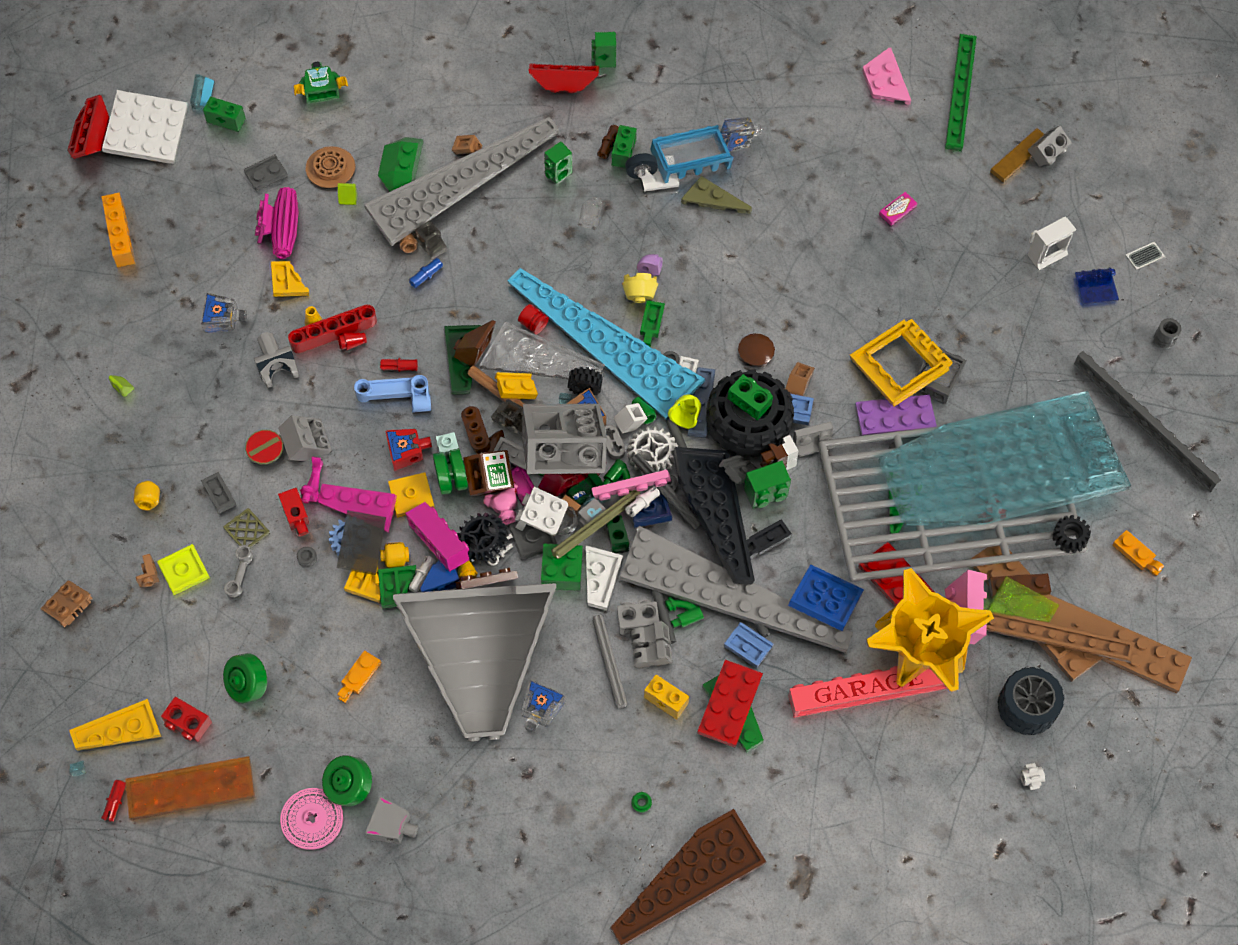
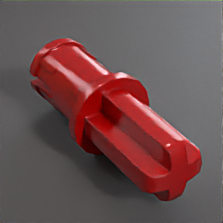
(399, 364)
(114, 800)

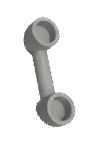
(245, 556)

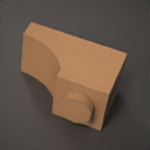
(799, 379)

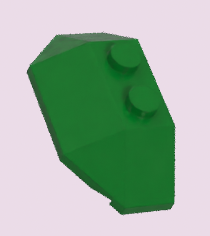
(400, 162)

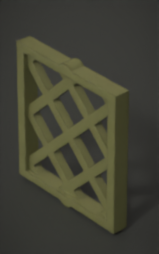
(237, 519)

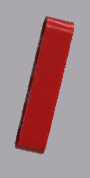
(323, 328)

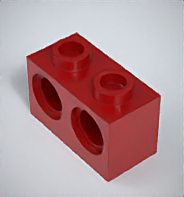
(189, 716)

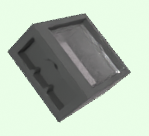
(943, 386)

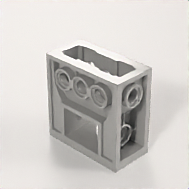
(574, 433)

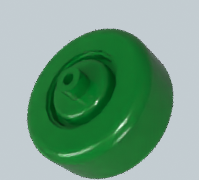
(245, 678)
(347, 780)

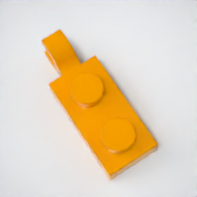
(1137, 553)
(358, 675)

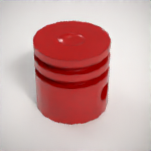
(533, 319)

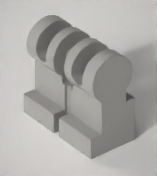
(657, 639)

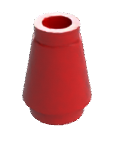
(351, 340)

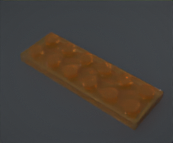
(189, 788)

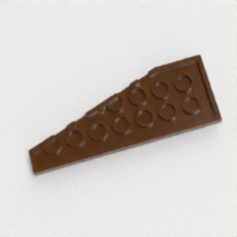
(704, 865)

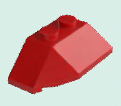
(563, 77)
(89, 128)

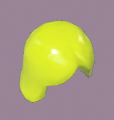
(682, 415)

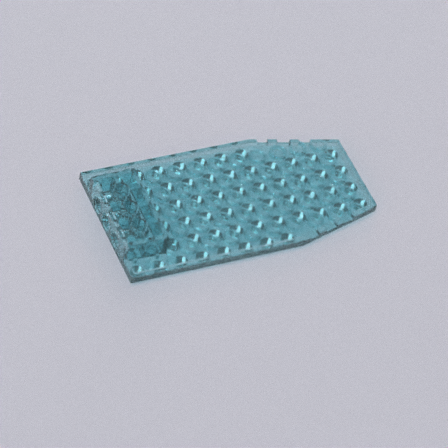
(1005, 464)

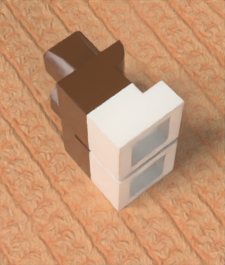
(785, 452)

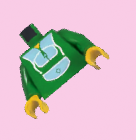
(320, 83)

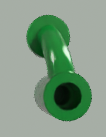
(614, 473)
(686, 618)

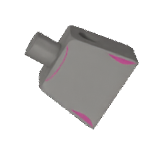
(390, 823)

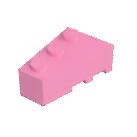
(969, 592)

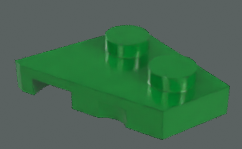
(394, 581)

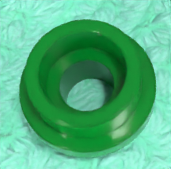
(641, 796)

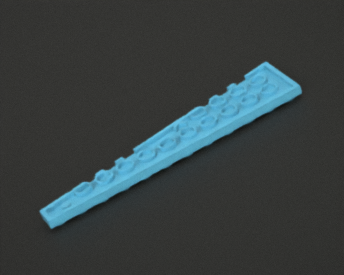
(633, 362)

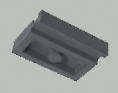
(265, 172)
(737, 468)

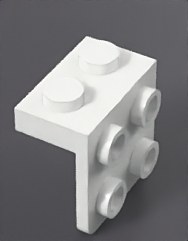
(541, 512)

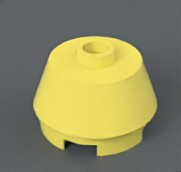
(640, 287)

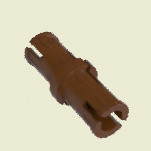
(608, 142)

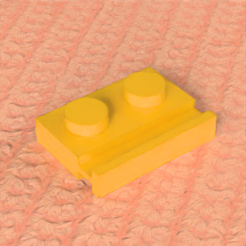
(516, 385)

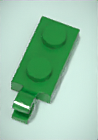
(652, 321)

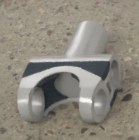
(274, 359)

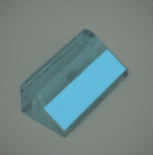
(201, 91)

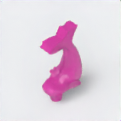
(310, 491)

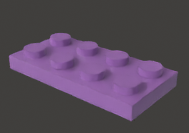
(882, 417)

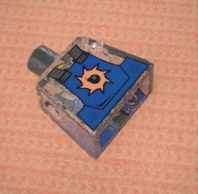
(739, 132)
(220, 314)
(541, 705)

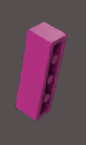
(437, 536)

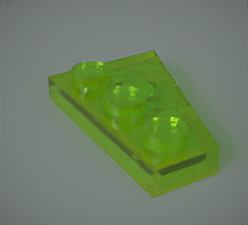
(1022, 601)

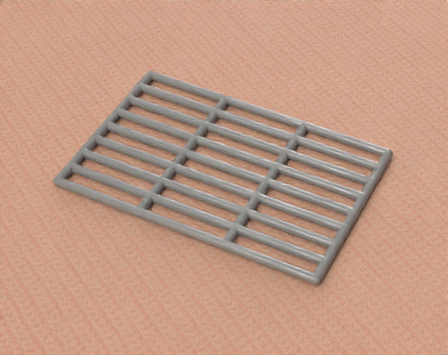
(921, 533)

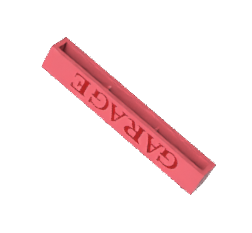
(857, 691)

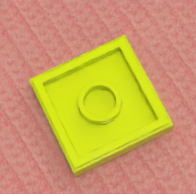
(183, 569)

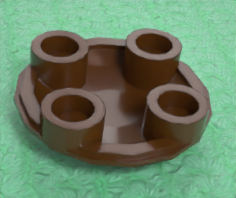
(756, 350)

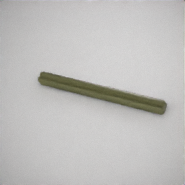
(594, 525)

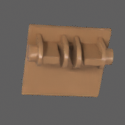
(66, 602)

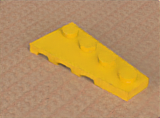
(119, 727)

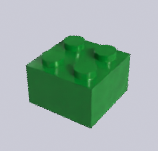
(767, 485)
(564, 571)

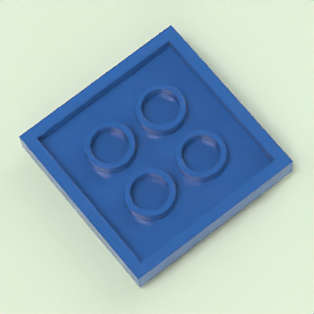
(826, 597)

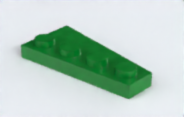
(751, 733)

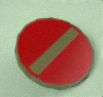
(264, 447)

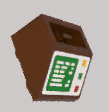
(488, 472)

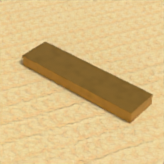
(1016, 158)

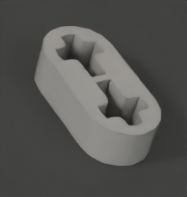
(617, 441)

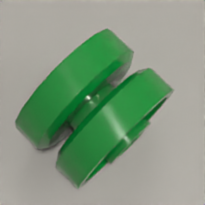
(450, 471)

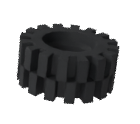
(583, 379)
(1072, 524)

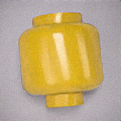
(146, 495)
(394, 555)

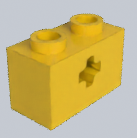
(666, 696)

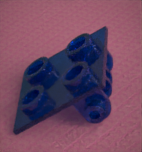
(1097, 285)

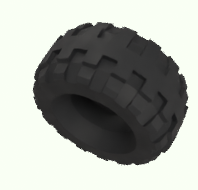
(749, 436)

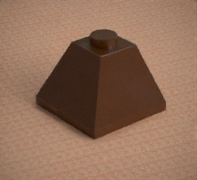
(474, 344)

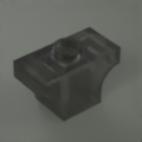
(430, 239)
(510, 416)

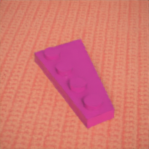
(358, 500)

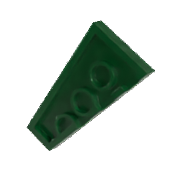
(458, 371)

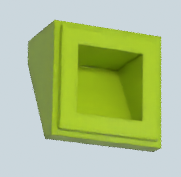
(347, 194)
(121, 385)

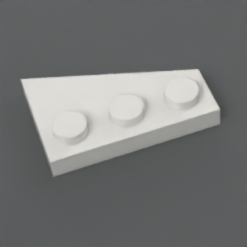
(602, 574)

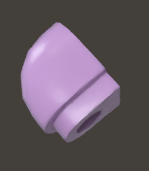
(650, 264)

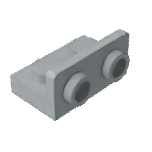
(808, 438)

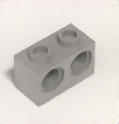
(1046, 150)
(636, 612)

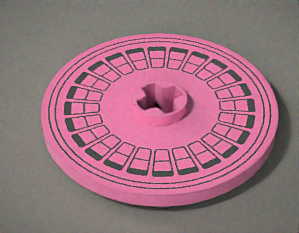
(308, 834)

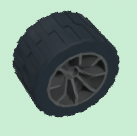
(1030, 700)

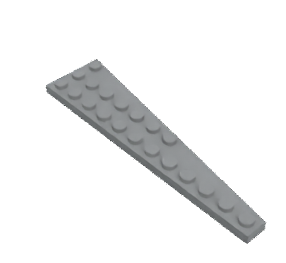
(424, 198)
(687, 576)

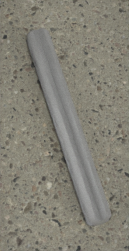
(609, 661)

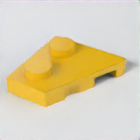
(286, 281)
(364, 585)

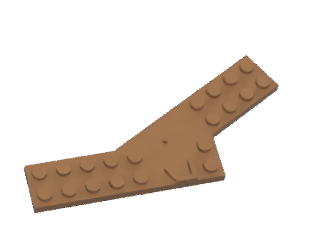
(1149, 658)

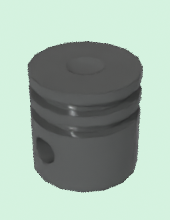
(1167, 333)

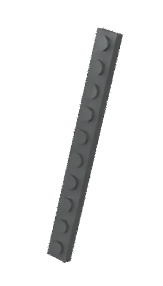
(1148, 422)

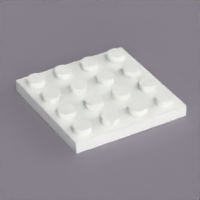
(145, 127)

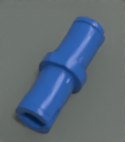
(425, 273)

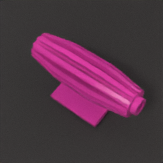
(279, 221)

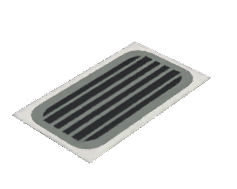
(1145, 255)

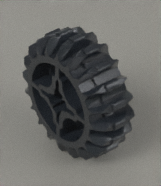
(486, 543)

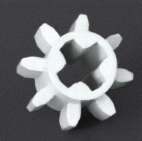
(1032, 776)

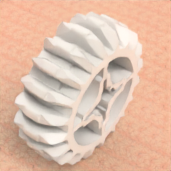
(665, 446)

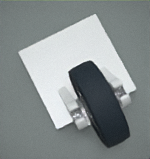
(645, 167)

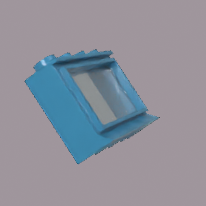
(690, 151)

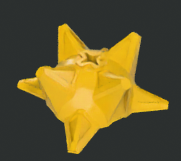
(927, 633)

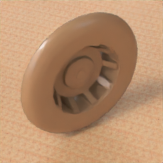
(330, 161)

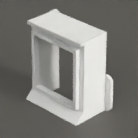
(1055, 233)

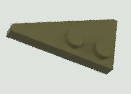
(710, 195)

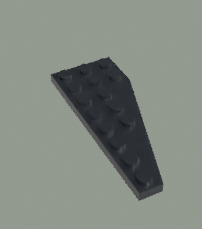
(716, 506)

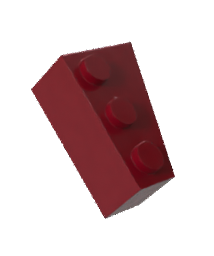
(558, 483)

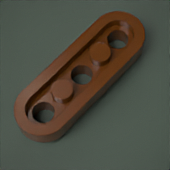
(475, 429)

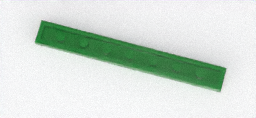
(960, 92)

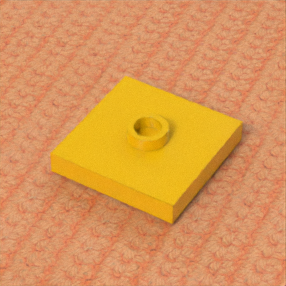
(410, 492)

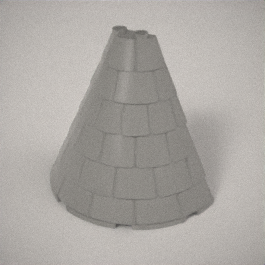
(478, 647)

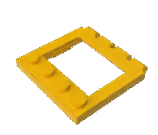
(924, 347)

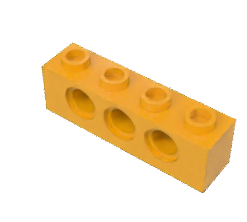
(118, 230)

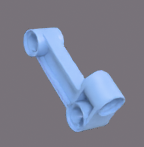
(396, 389)

